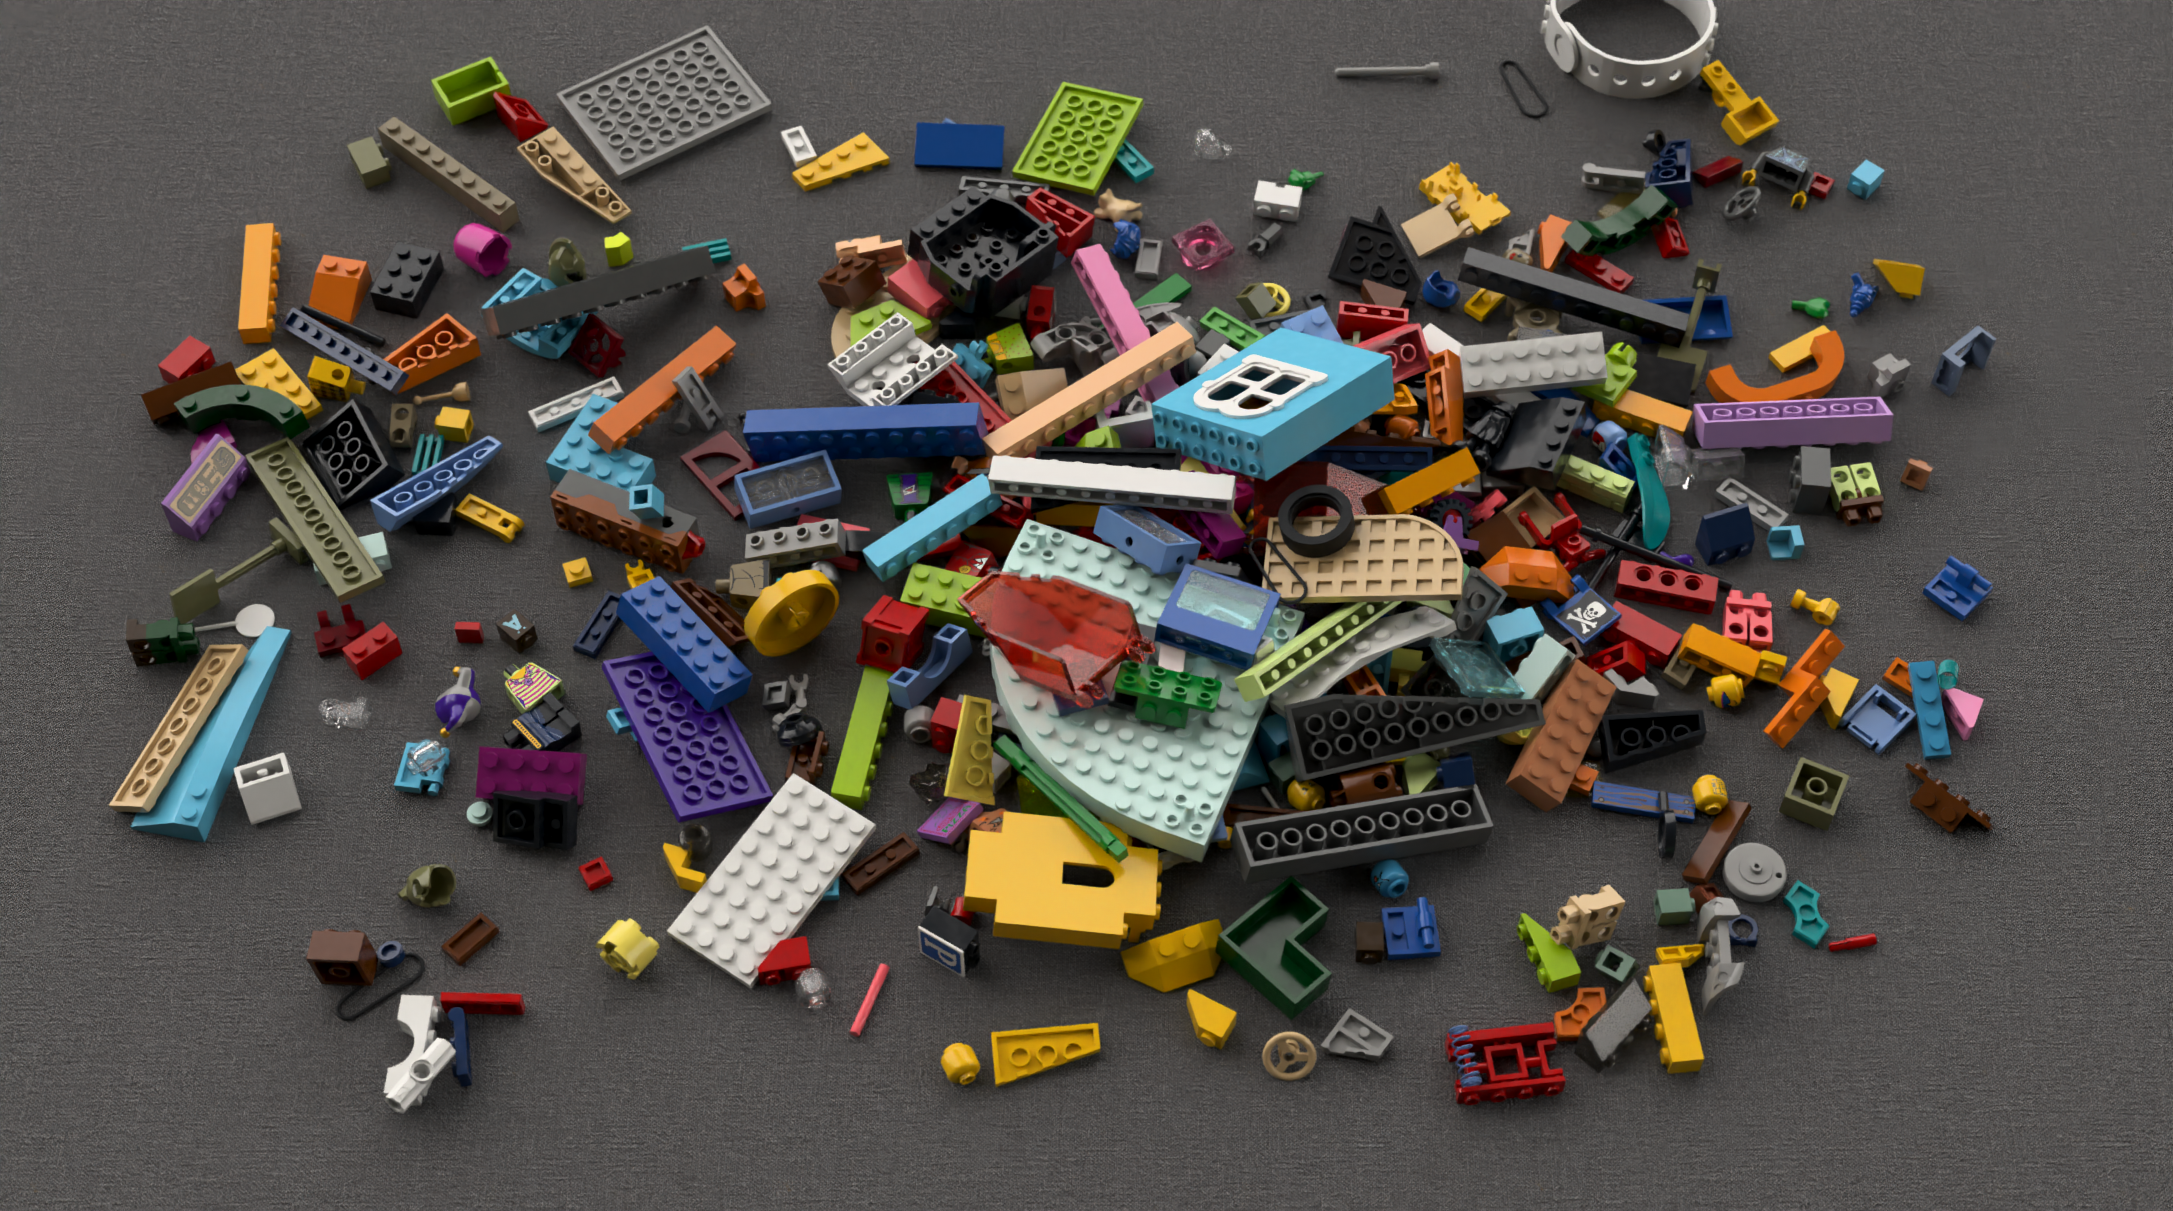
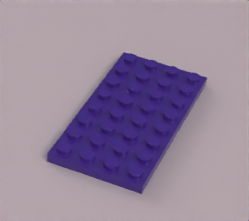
(692, 752)

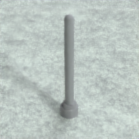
(1430, 70)

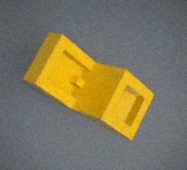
(679, 865)

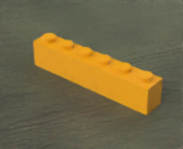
(258, 283)

